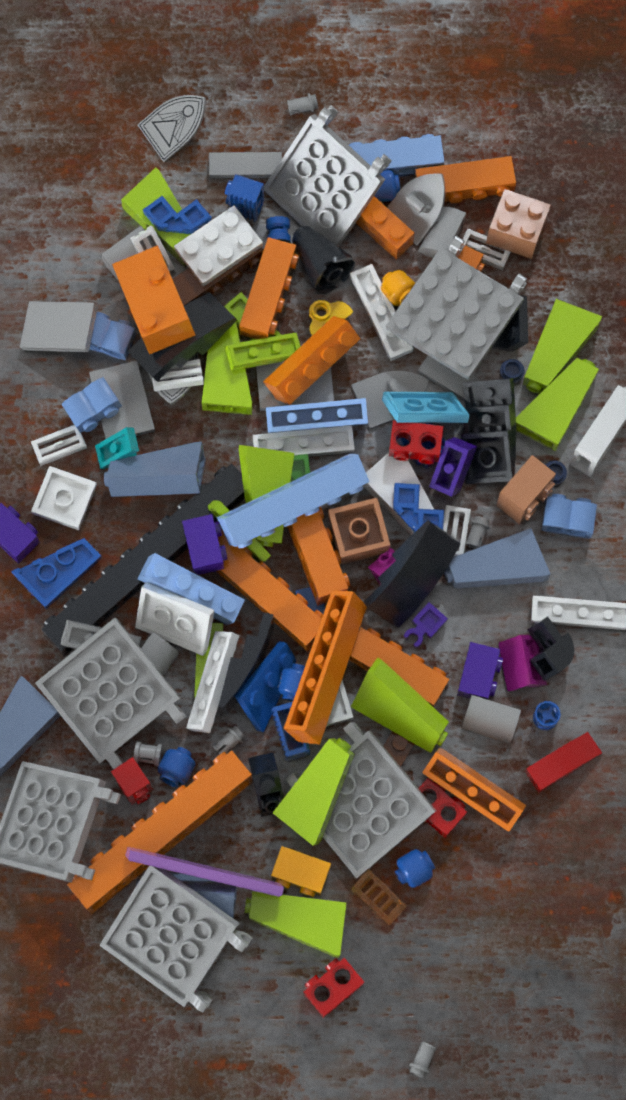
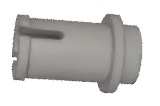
(302, 104)
(477, 532)
(230, 739)
(422, 1060)

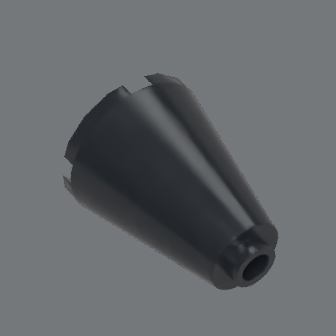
(322, 259)

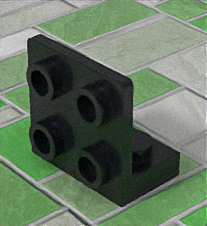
(516, 332)

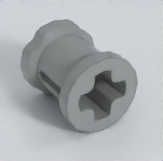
(147, 753)

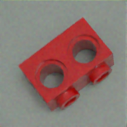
(416, 434)
(132, 782)
(443, 802)
(337, 991)

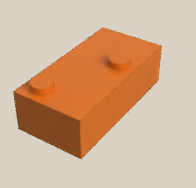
(153, 299)

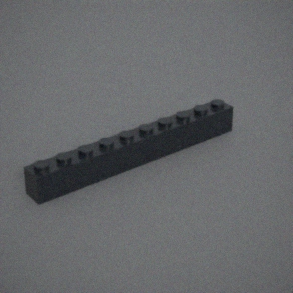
(121, 581)

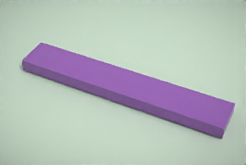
(204, 871)

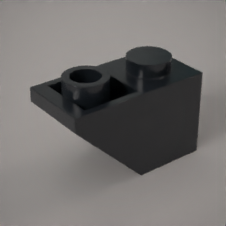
(266, 782)

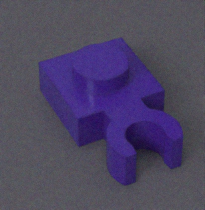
(427, 623)

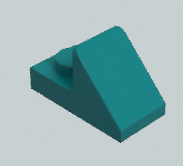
(116, 447)

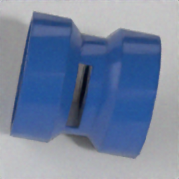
(278, 228)
(550, 712)

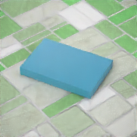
(425, 407)

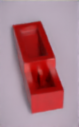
(562, 762)

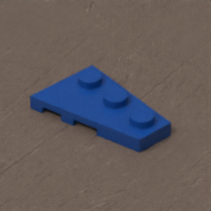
(56, 573)
(261, 689)

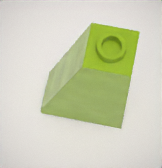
(144, 194)
(561, 340)
(223, 388)
(555, 407)
(262, 473)
(399, 707)
(315, 793)
(303, 919)

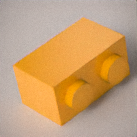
(300, 872)

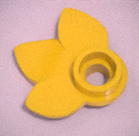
(336, 309)

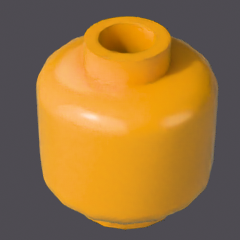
(396, 286)

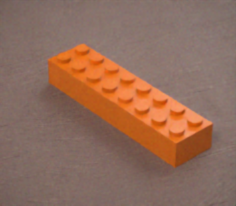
(163, 829)

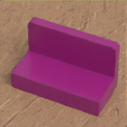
(517, 665)

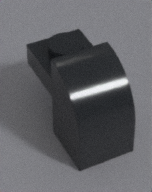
(555, 651)

